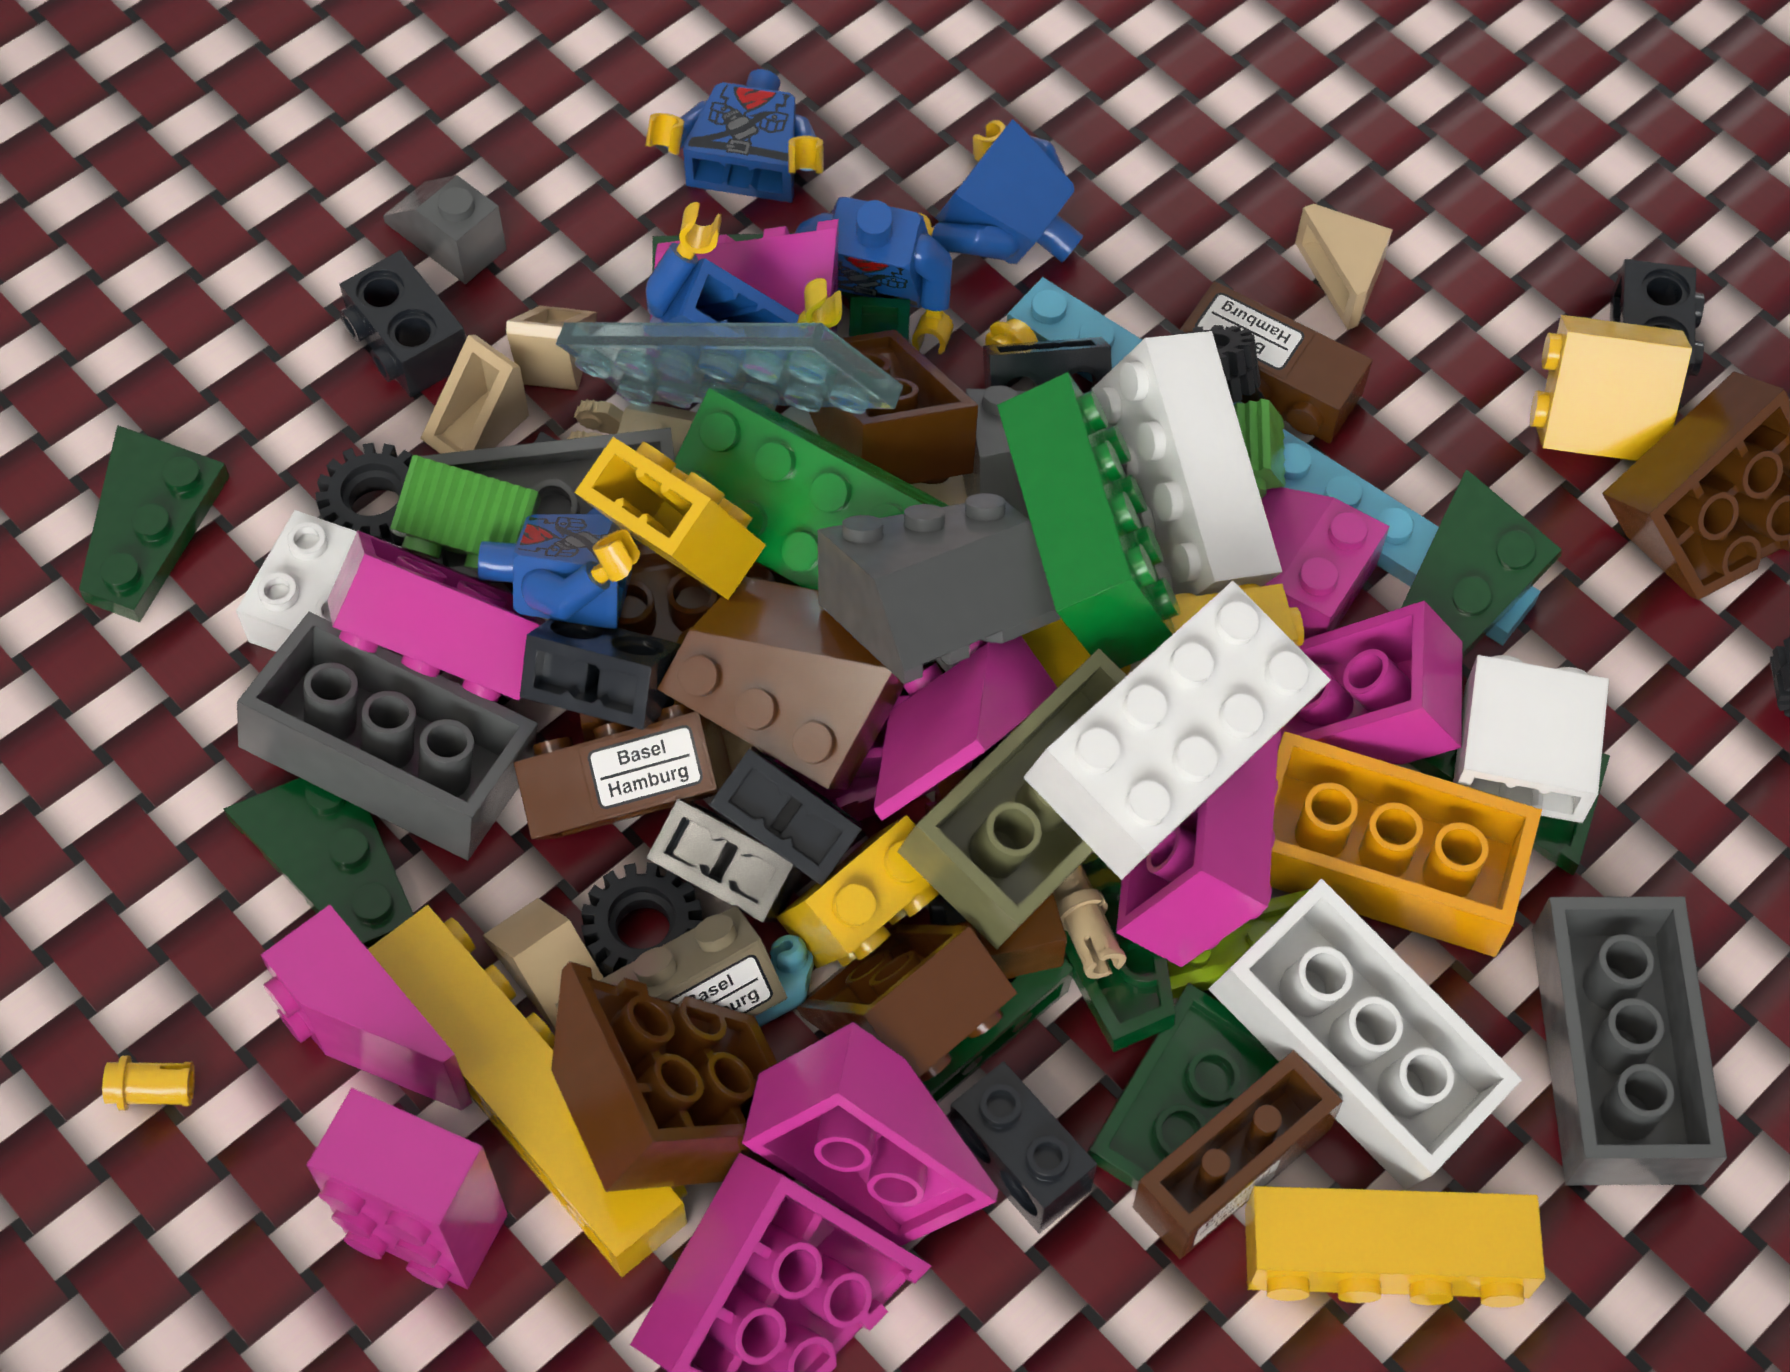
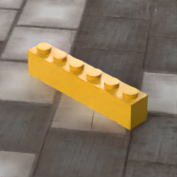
(512, 1082)

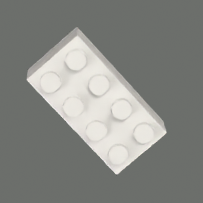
(1190, 464)
(1175, 729)
(1371, 1030)

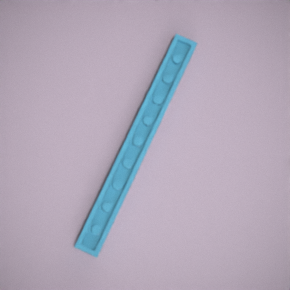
(1060, 316)

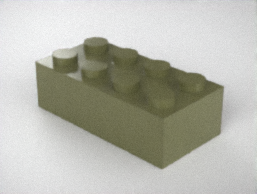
(994, 838)

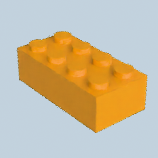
(1400, 843)

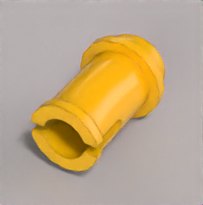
(147, 1083)

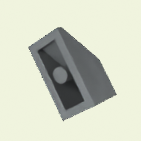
(451, 225)

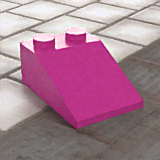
(1323, 553)
(1389, 687)
(957, 717)
(356, 1012)
(866, 1137)

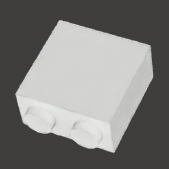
(294, 579)
(1533, 735)

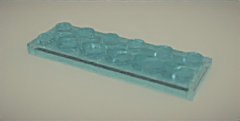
(765, 361)

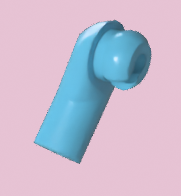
(794, 969)

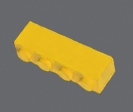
(1393, 1244)

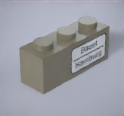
(714, 963)

